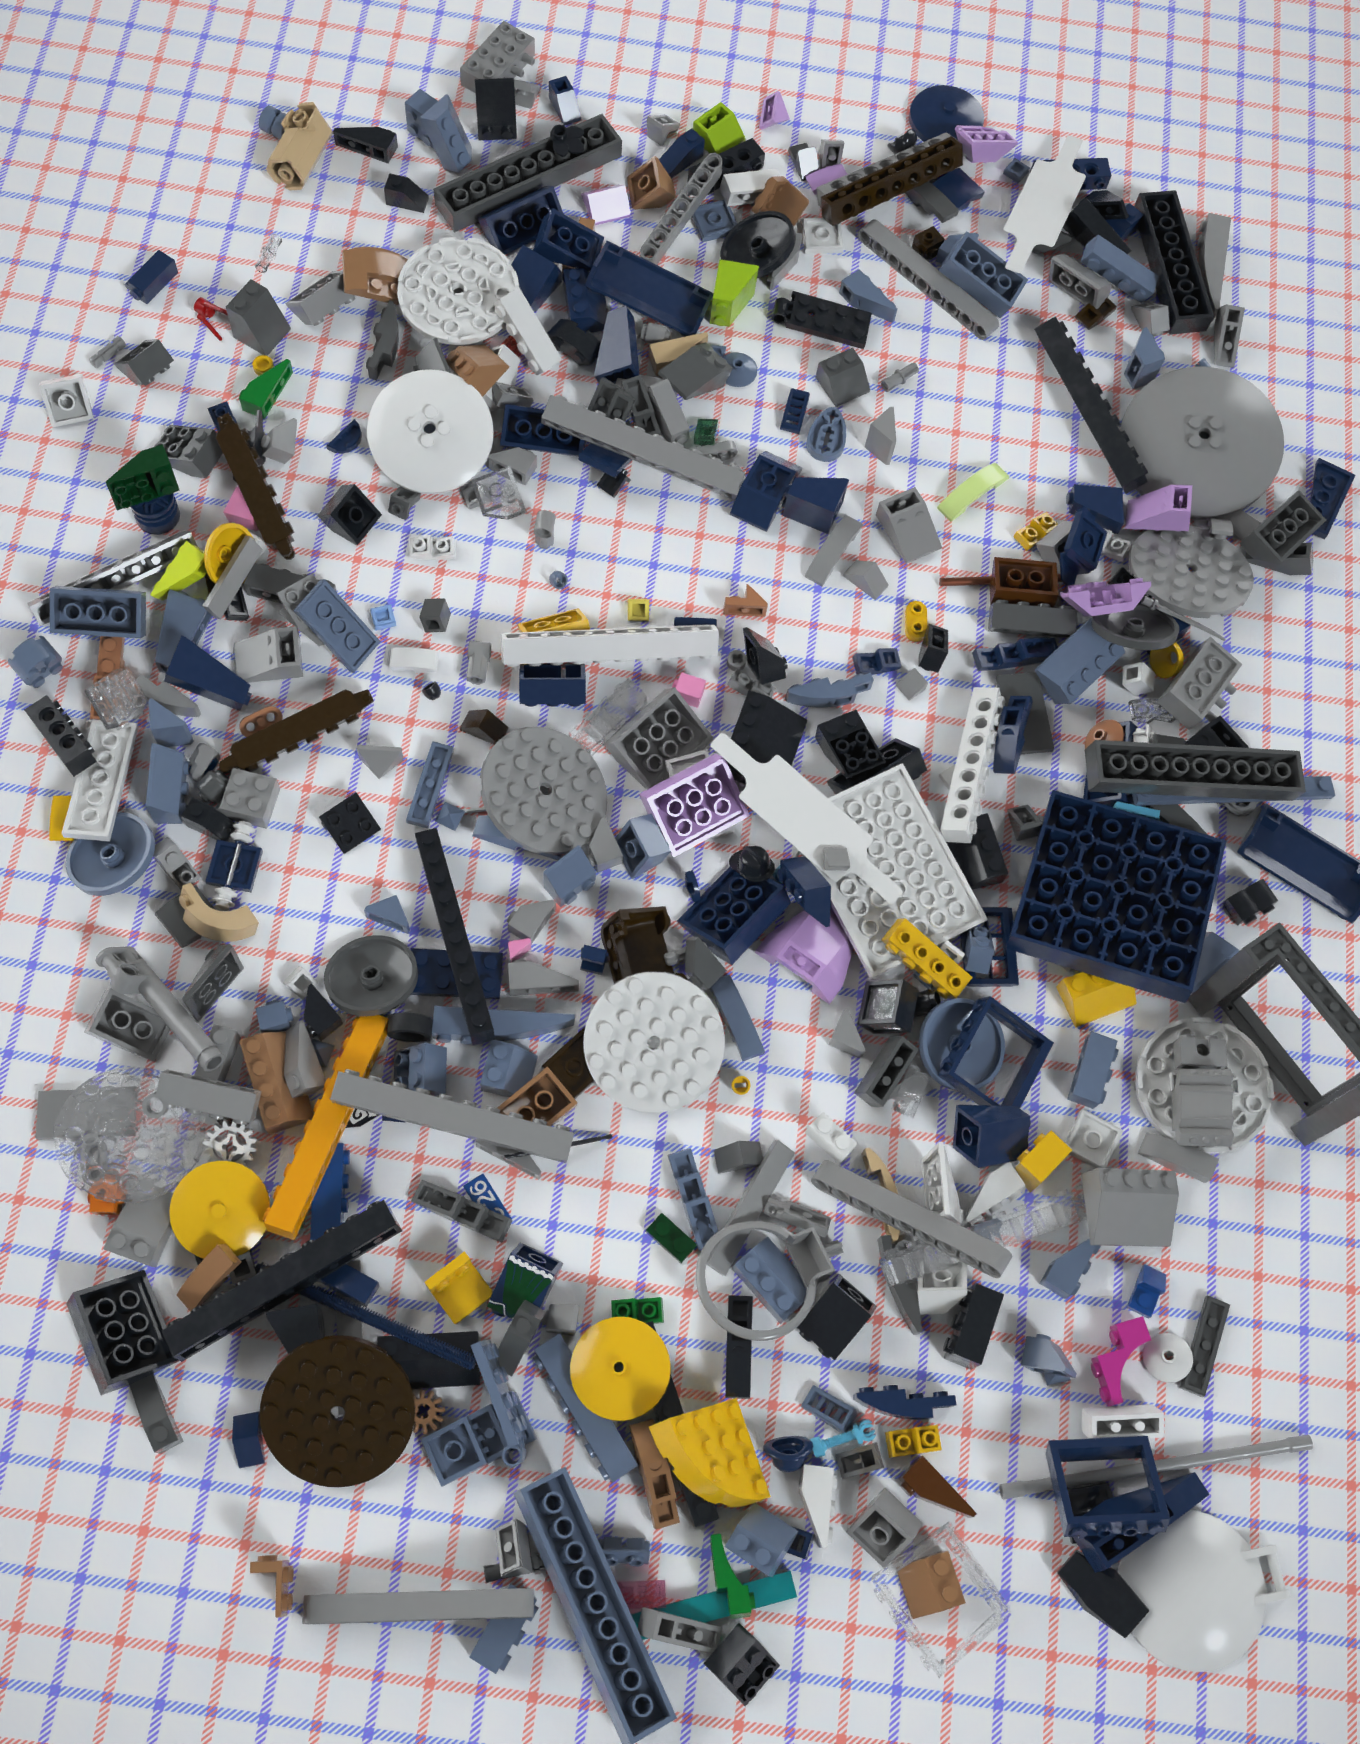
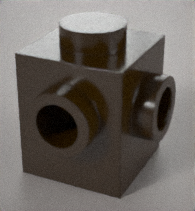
(928, 243)

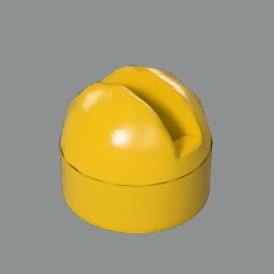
(740, 1090)

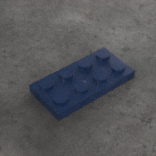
(436, 976)

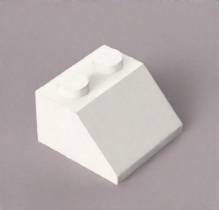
(66, 400)

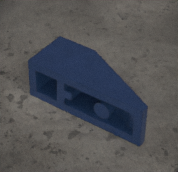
(683, 153)

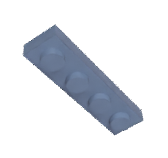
(430, 785)

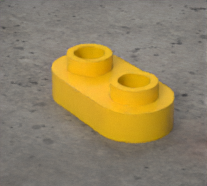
(915, 619)

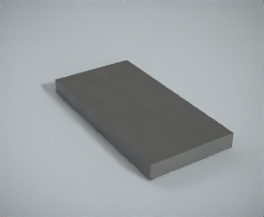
(1037, 730)

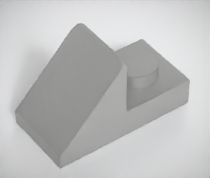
(525, 93)
(659, 126)

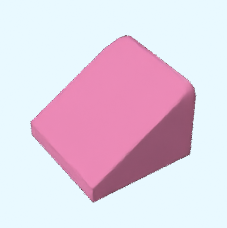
(518, 948)

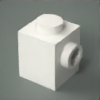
(1138, 678)

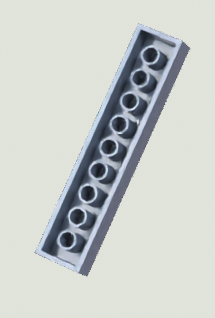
(595, 1607)

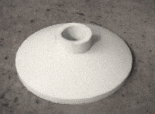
(1163, 1369)

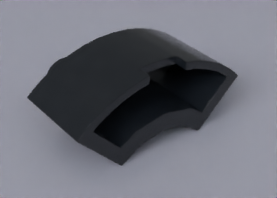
(575, 342)

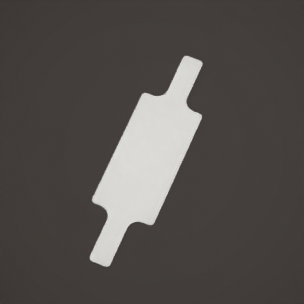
(1044, 203)
(804, 815)

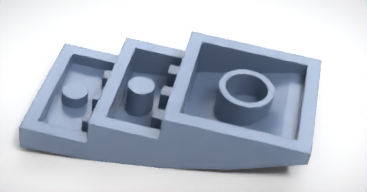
(470, 1443)

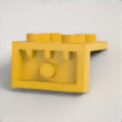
(459, 1288)

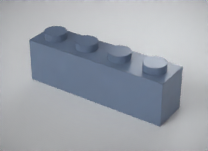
(1119, 268)

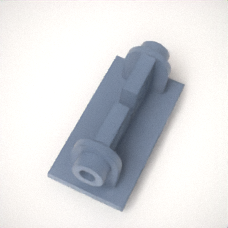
(635, 1553)

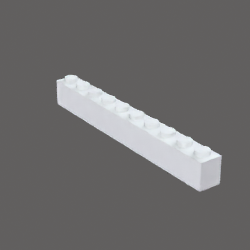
(609, 644)

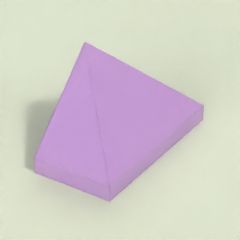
(773, 111)

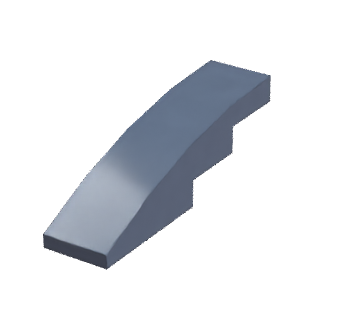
(737, 1018)
(693, 1196)

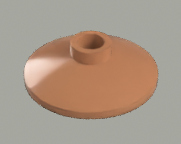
(1105, 730)

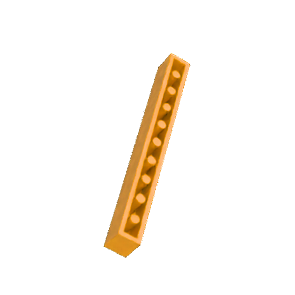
(323, 1131)

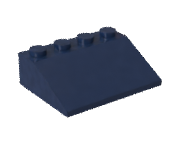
(734, 913)

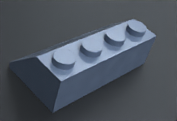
(1077, 664)

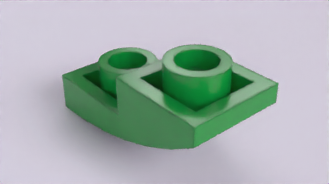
(641, 1309)

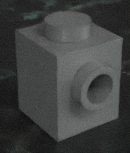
(435, 615)

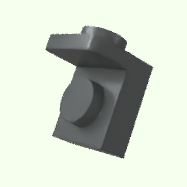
(402, 501)

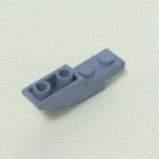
(823, 694)
(487, 831)

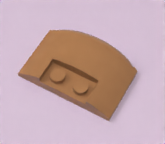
(372, 273)

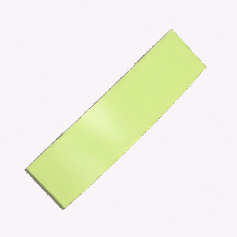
(971, 490)

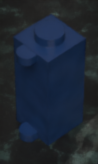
(152, 277)

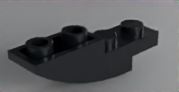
(739, 1349)

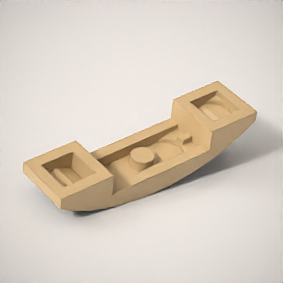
(873, 1166)

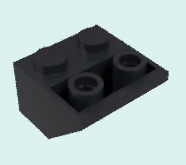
(742, 1664)

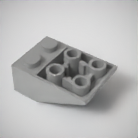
(909, 525)
(270, 656)

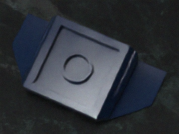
(1082, 547)

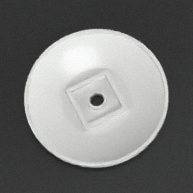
(434, 460)

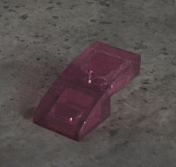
(643, 1593)

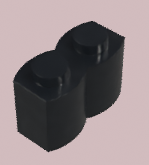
(1250, 902)

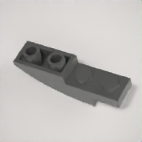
(386, 342)

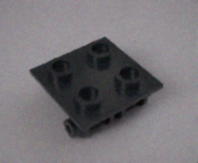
(349, 823)

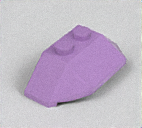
(984, 143)

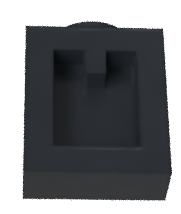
(613, 485)

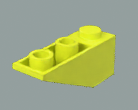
(182, 572)

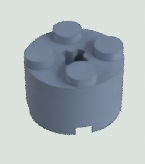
(35, 661)

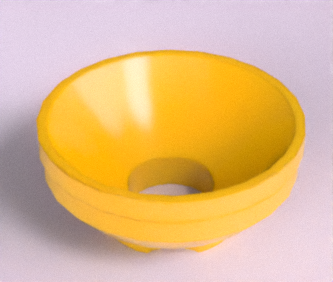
(1161, 661)

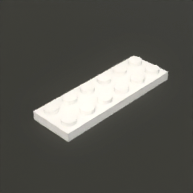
(101, 785)

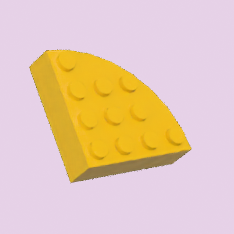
(713, 1454)

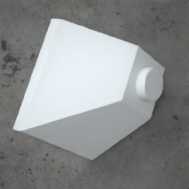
(942, 1290)

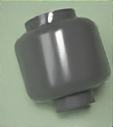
(212, 786)

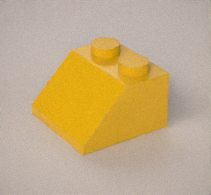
(1041, 1160)

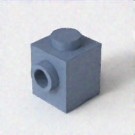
(274, 1017)

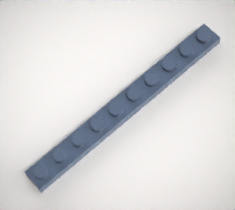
(1316, 788)

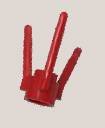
(207, 310)

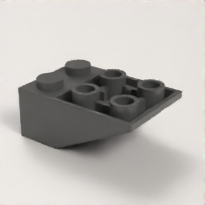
(191, 449)

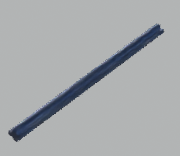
(386, 1325)

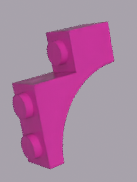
(1109, 1366)

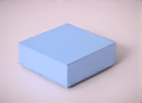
(383, 617)

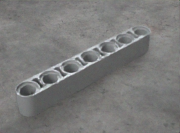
(685, 203)

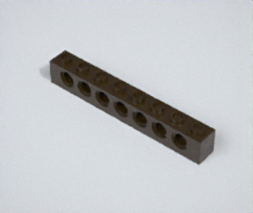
(891, 181)

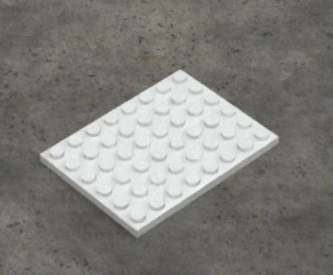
(914, 857)

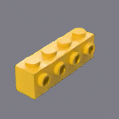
(926, 958)

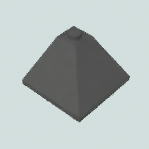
(212, 980)

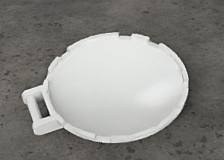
(1200, 1592)

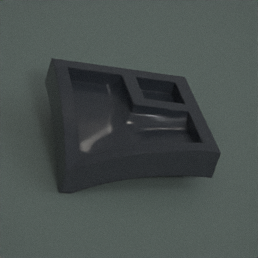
(1088, 1497)

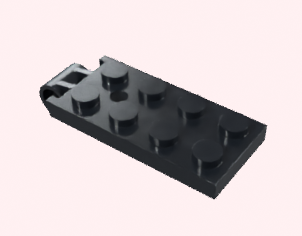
(830, 321)

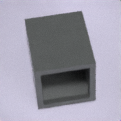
(257, 318)

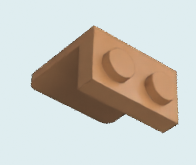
(781, 197)
(285, 1574)

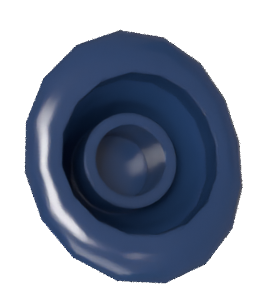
(788, 1452)

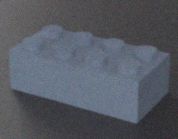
(983, 274)
(97, 612)

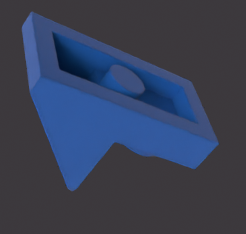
(1146, 1291)

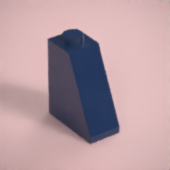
(1102, 502)

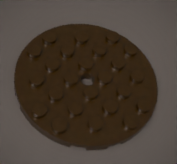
(344, 1374)

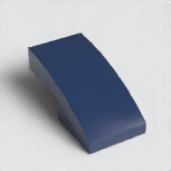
(880, 662)

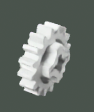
(220, 1143)

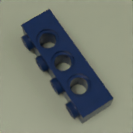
(1096, 171)

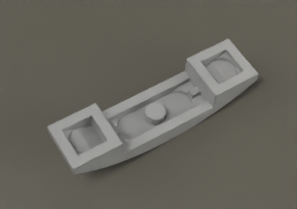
(832, 549)

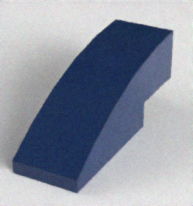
(352, 1284)

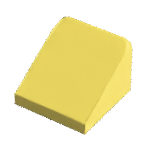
(638, 609)

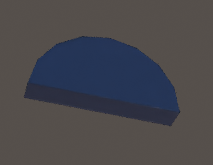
(347, 439)

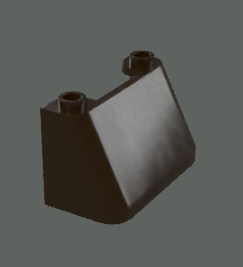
(637, 941)

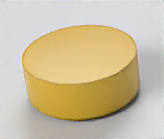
(262, 364)

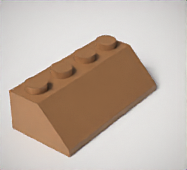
(265, 1063)

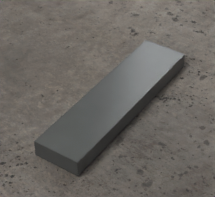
(1205, 1345)

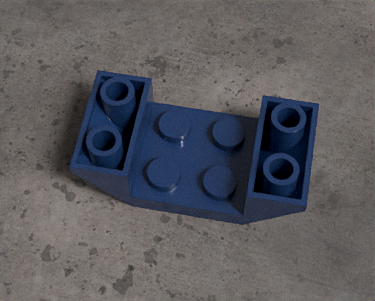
(764, 490)

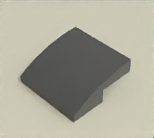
(611, 400)
(172, 919)

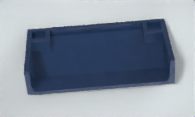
(649, 289)
(1304, 861)

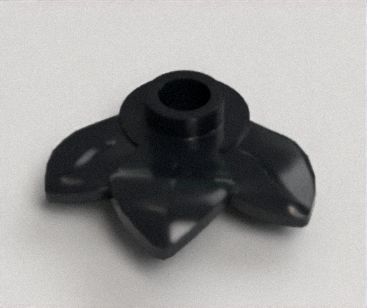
(567, 140)

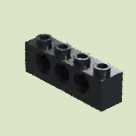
(738, 159)
(60, 735)

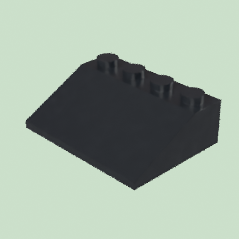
(766, 730)
(120, 1331)

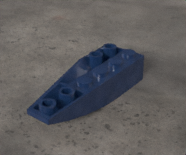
(1180, 1496)

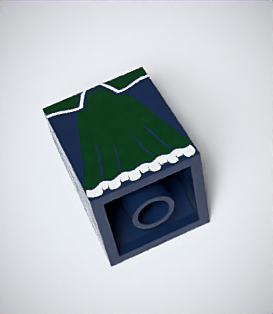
(525, 1276)

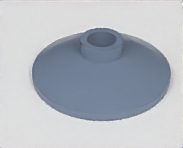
(741, 375)

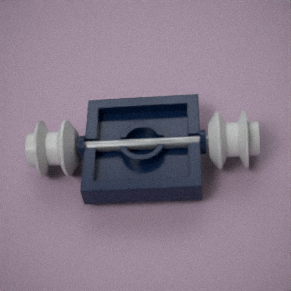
(234, 865)

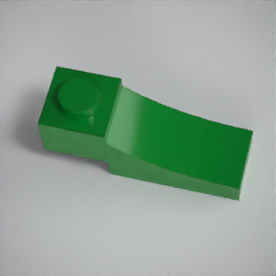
(738, 1596)

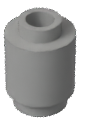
(654, 333)

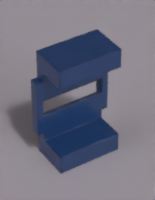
(593, 959)

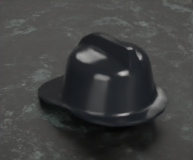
(752, 863)

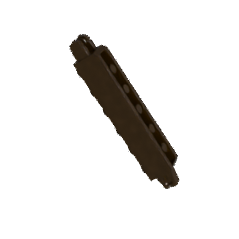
(254, 487)
(295, 730)

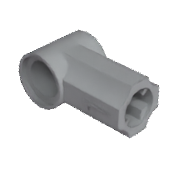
(544, 529)
(478, 656)

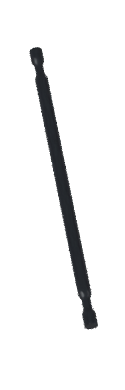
(574, 1143)

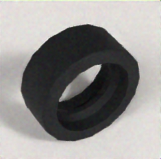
(409, 1027)

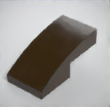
(1090, 316)

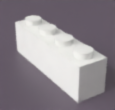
(527, 331)

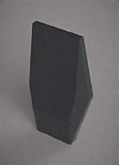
(1103, 1594)

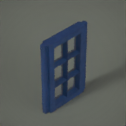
(1009, 956)

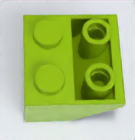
(719, 129)

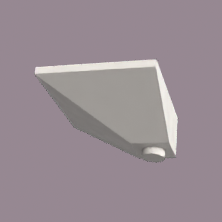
(940, 1186)

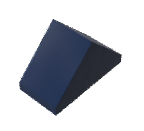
(248, 1440)

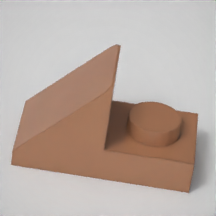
(751, 605)

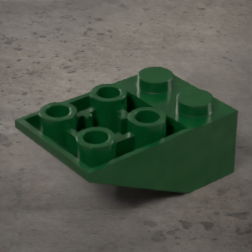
(143, 479)

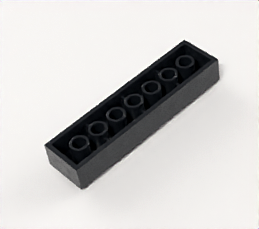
(1174, 261)

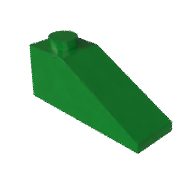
(265, 389)

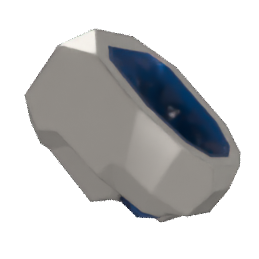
(202, 760)

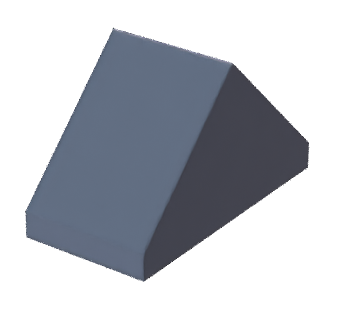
(389, 913)

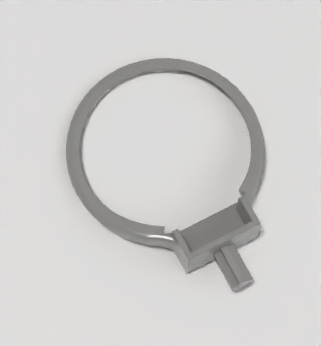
(808, 1256)

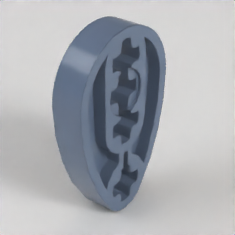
(836, 439)

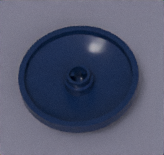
(942, 109)

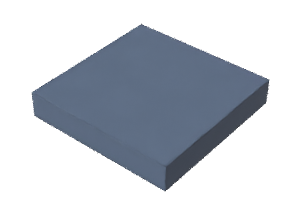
(714, 220)

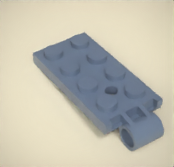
(502, 1399)

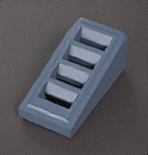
(842, 1407)

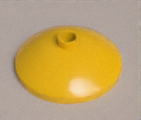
(221, 548)

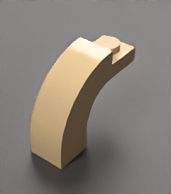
(216, 924)

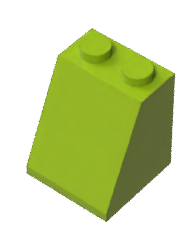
(732, 291)

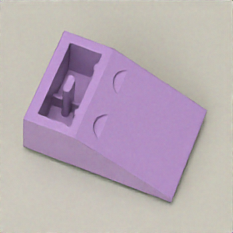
(1161, 509)

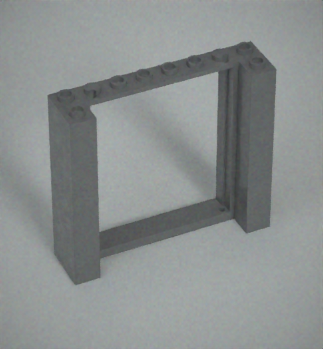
(1243, 972)

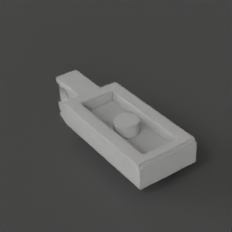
(797, 1215)

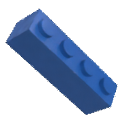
(330, 1200)

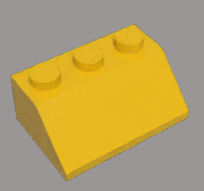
(562, 621)
(1093, 997)

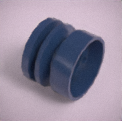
(157, 515)

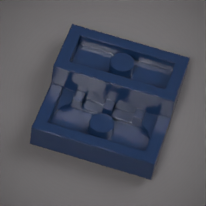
(959, 188)

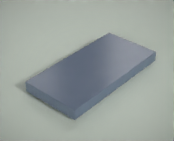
(337, 625)

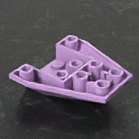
(1101, 599)
(811, 952)

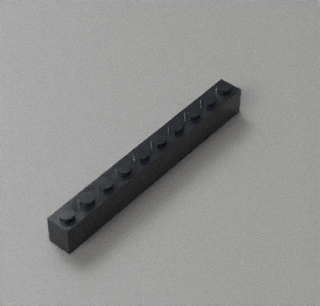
(1091, 405)
(455, 937)
(281, 1280)

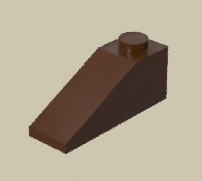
(928, 1485)

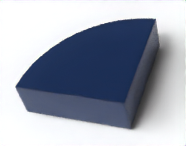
(692, 886)

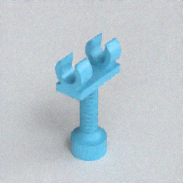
(857, 1433)

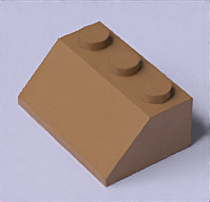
(477, 366)

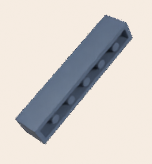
(600, 1433)

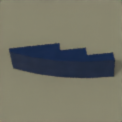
(1014, 655)

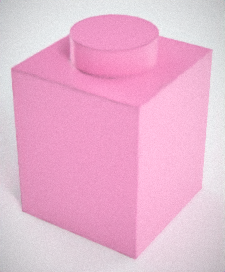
(690, 688)

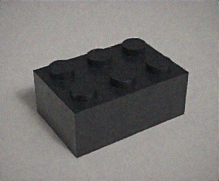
(973, 1326)

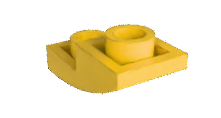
(1035, 531)
(57, 818)
(913, 1441)

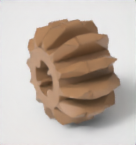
(432, 1412)

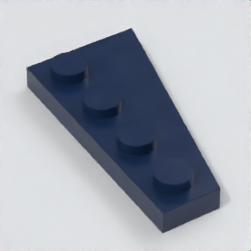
(1329, 492)

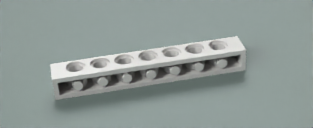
(972, 765)

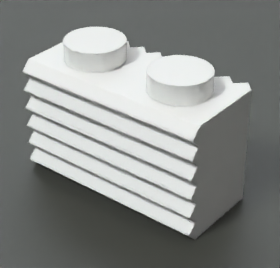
(831, 1138)

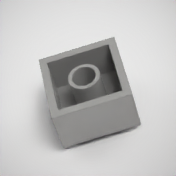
(250, 798)

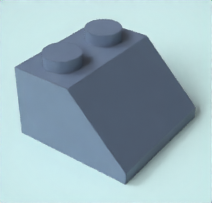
(642, 845)
(569, 877)
(507, 1068)
(761, 1539)

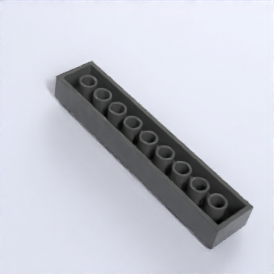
(523, 172)
(1194, 770)

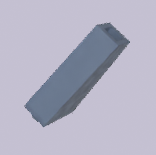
(181, 617)

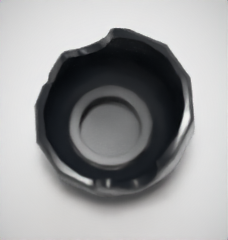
(903, 142)

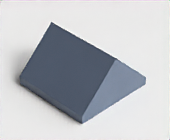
(167, 727)

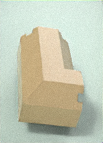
(299, 146)

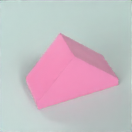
(238, 511)

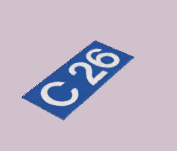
(483, 1193)

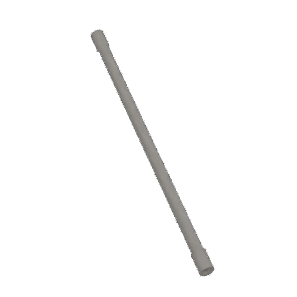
(1290, 1444)

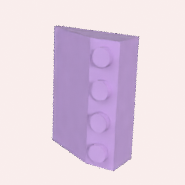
(695, 803)

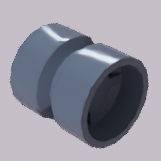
(271, 120)

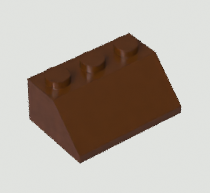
(1024, 581)

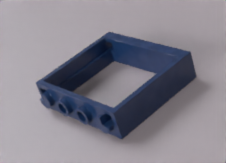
(1029, 1070)
(1106, 1449)

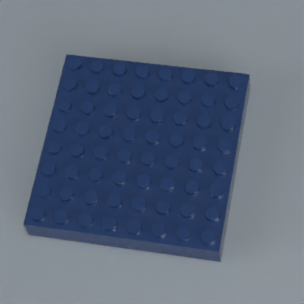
(1118, 896)

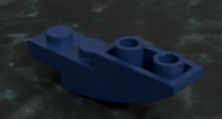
(1010, 734)
(895, 1404)

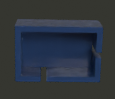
(545, 686)

